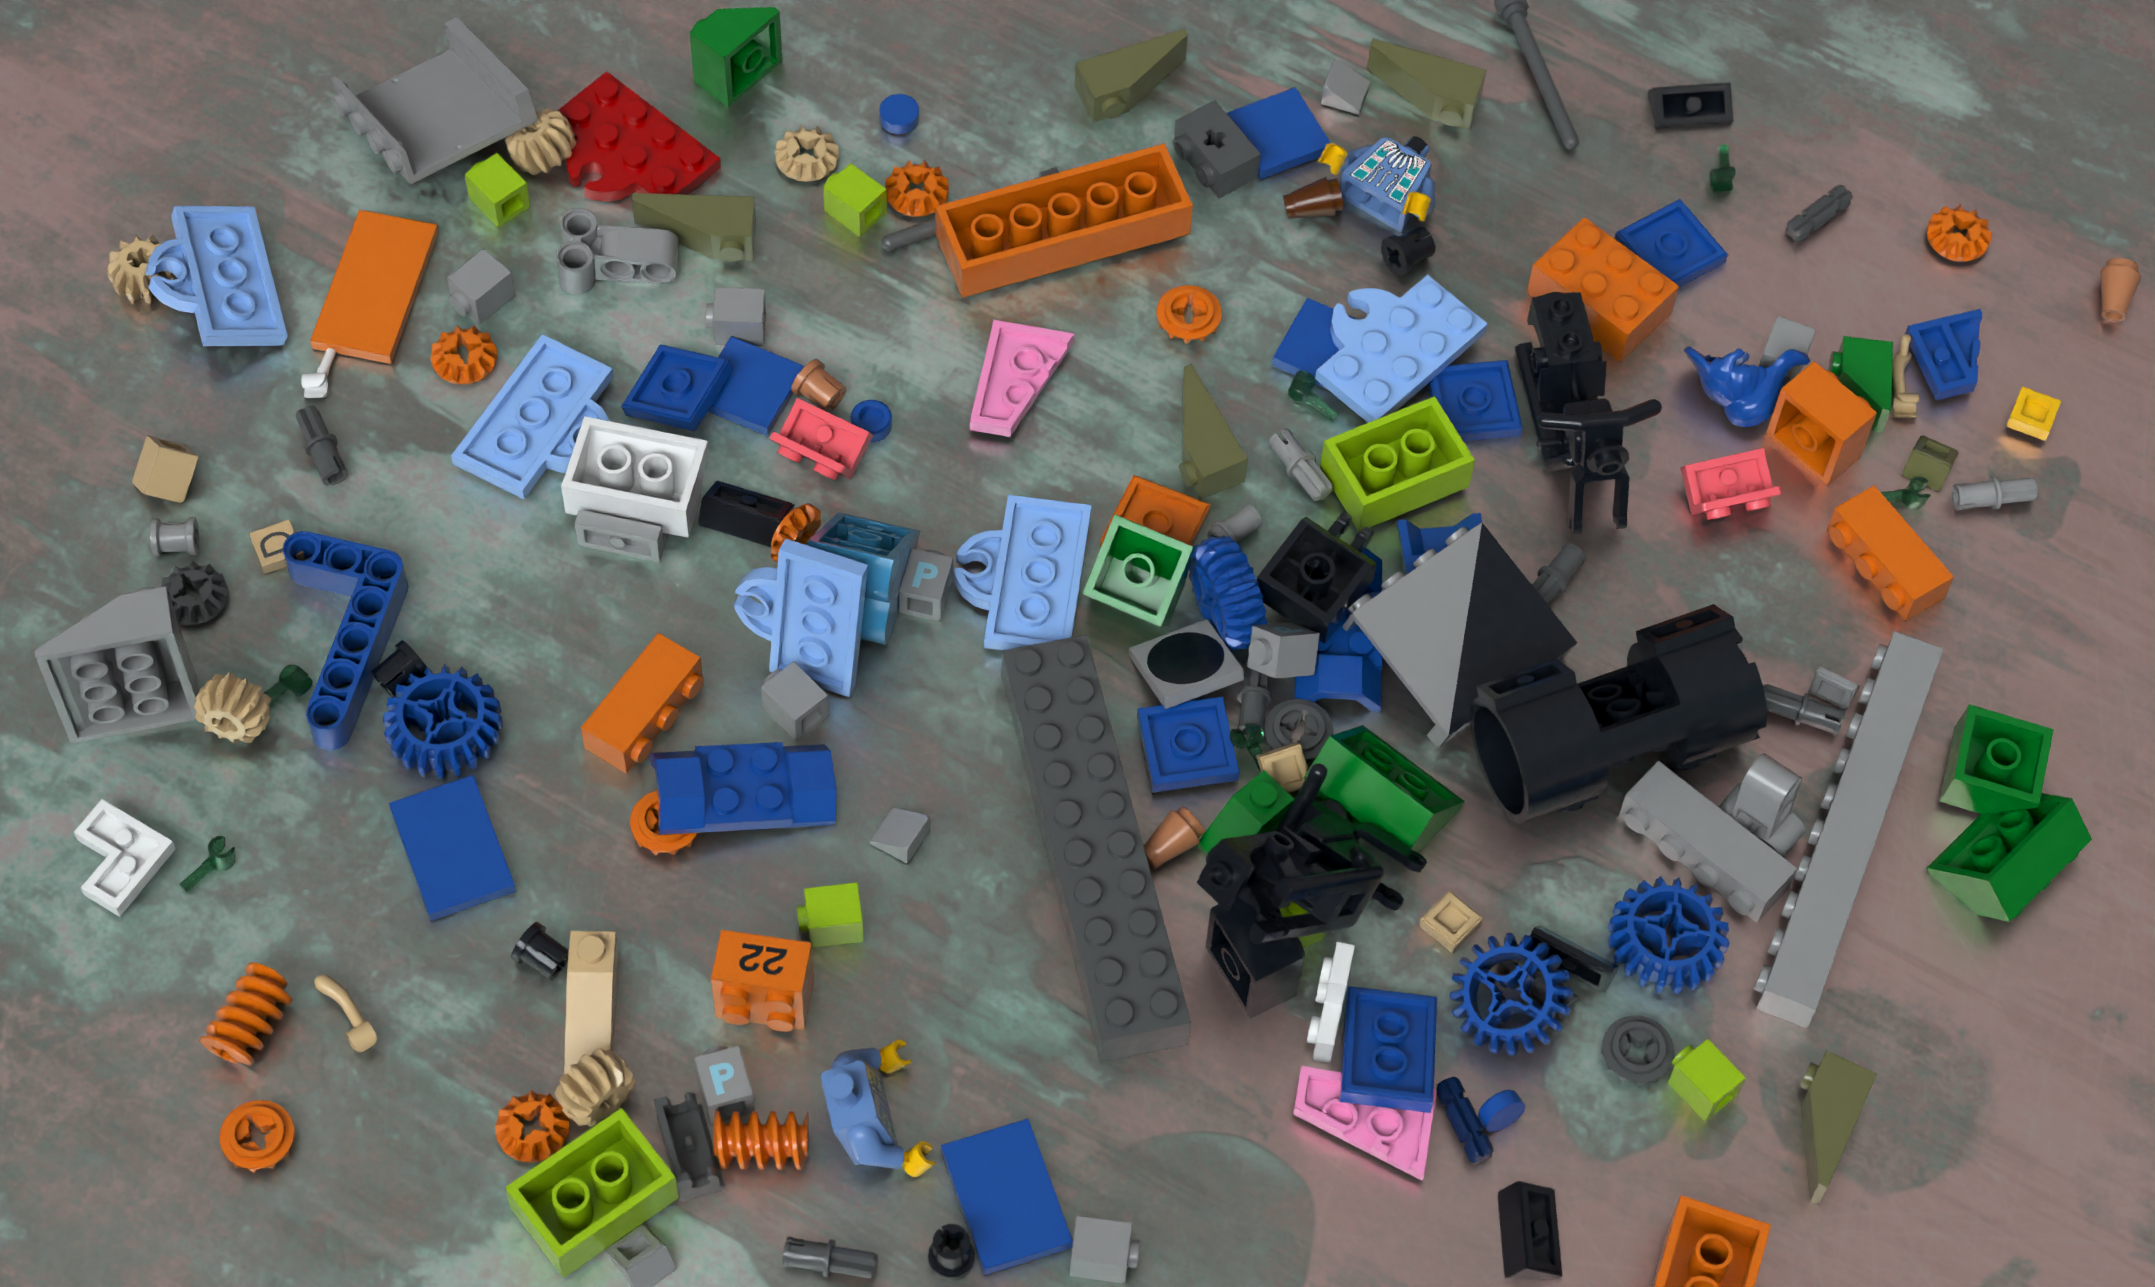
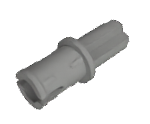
(1301, 465)
(1993, 493)

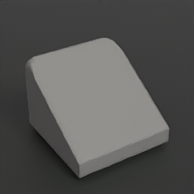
(1344, 88)
(1833, 688)
(901, 833)
(641, 1257)

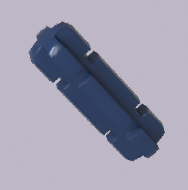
(1464, 1120)

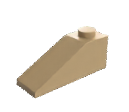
(590, 994)

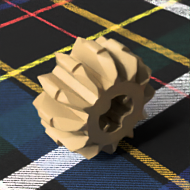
(542, 143)
(129, 267)
(232, 708)
(595, 1087)

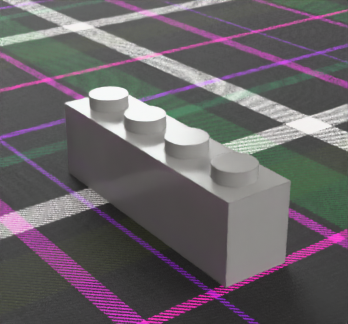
(1707, 842)

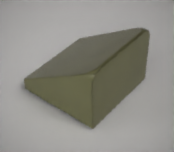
(1930, 461)

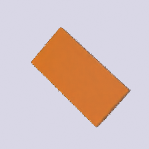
(374, 286)

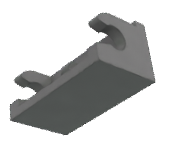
(689, 1147)

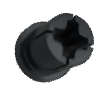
(1407, 250)
(397, 668)
(534, 947)
(948, 1264)

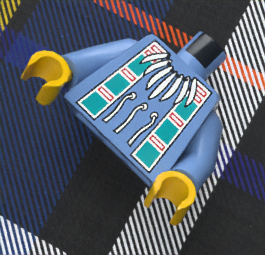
(1385, 179)
(862, 1112)

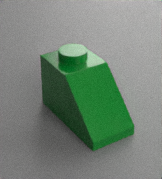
(1866, 371)
(1250, 811)

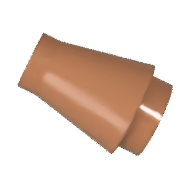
(2118, 287)
(1173, 836)

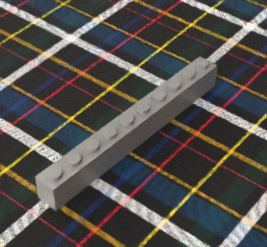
(1849, 829)

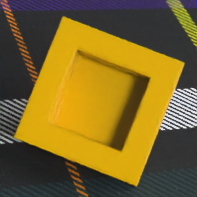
(2033, 413)

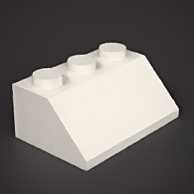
(635, 475)

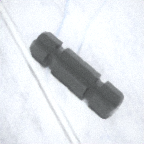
(1819, 213)

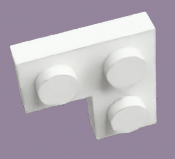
(131, 853)
(1330, 993)

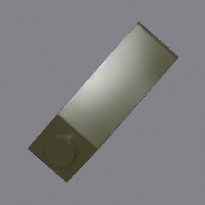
(1123, 77)
(1433, 84)
(705, 223)
(1209, 449)
(1829, 1115)

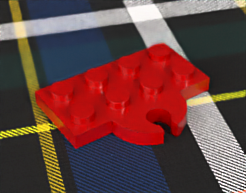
(631, 145)

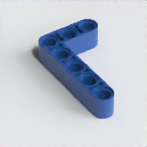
(356, 629)

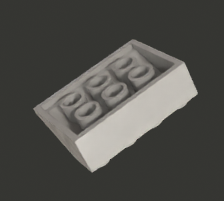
(121, 669)

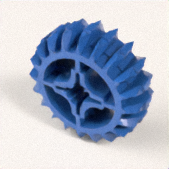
(1226, 590)
(449, 742)
(1634, 934)
(1523, 976)

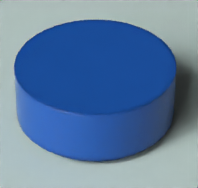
(899, 114)
(874, 418)
(1501, 1110)

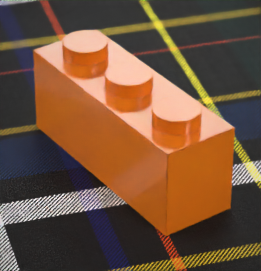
(1889, 553)
(643, 703)

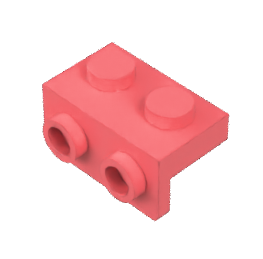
(822, 438)
(1727, 483)

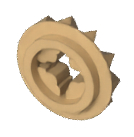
(806, 167)

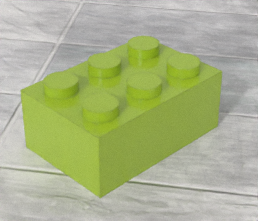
(1397, 463)
(592, 1192)

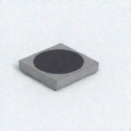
(1186, 664)

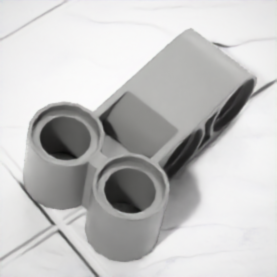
(612, 253)
(1766, 802)

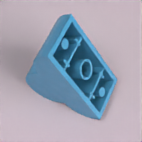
(885, 552)

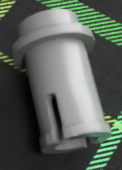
(1238, 524)

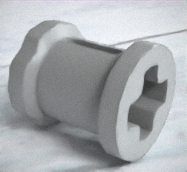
(174, 537)

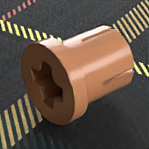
(818, 386)

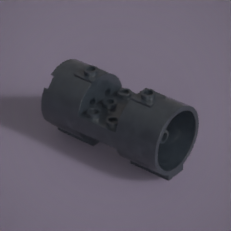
(1681, 694)

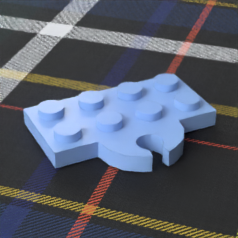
(220, 276)
(1396, 346)
(534, 418)
(1029, 572)
(808, 613)

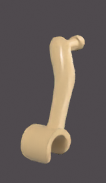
(1903, 403)
(362, 1035)

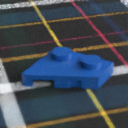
(1948, 352)

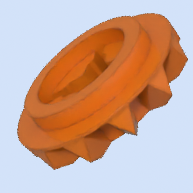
(916, 202)
(1954, 245)
(1205, 309)
(451, 367)
(797, 526)
(644, 827)
(265, 1116)
(538, 1144)

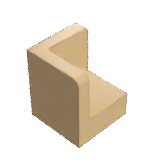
(165, 469)

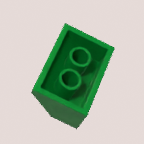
(1384, 788)
(2011, 856)

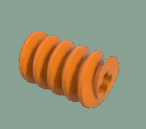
(246, 1014)
(761, 1140)

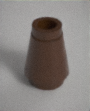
(1315, 200)

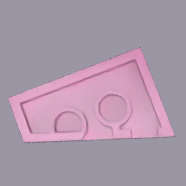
(1014, 374)
(1386, 1133)

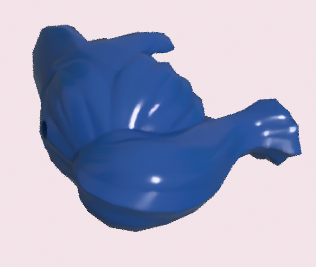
(1744, 390)

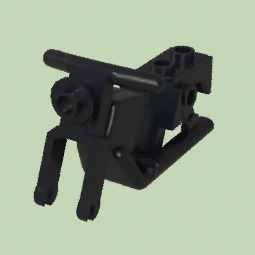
(1577, 427)
(1306, 862)

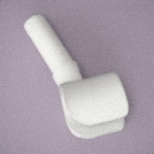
(317, 383)

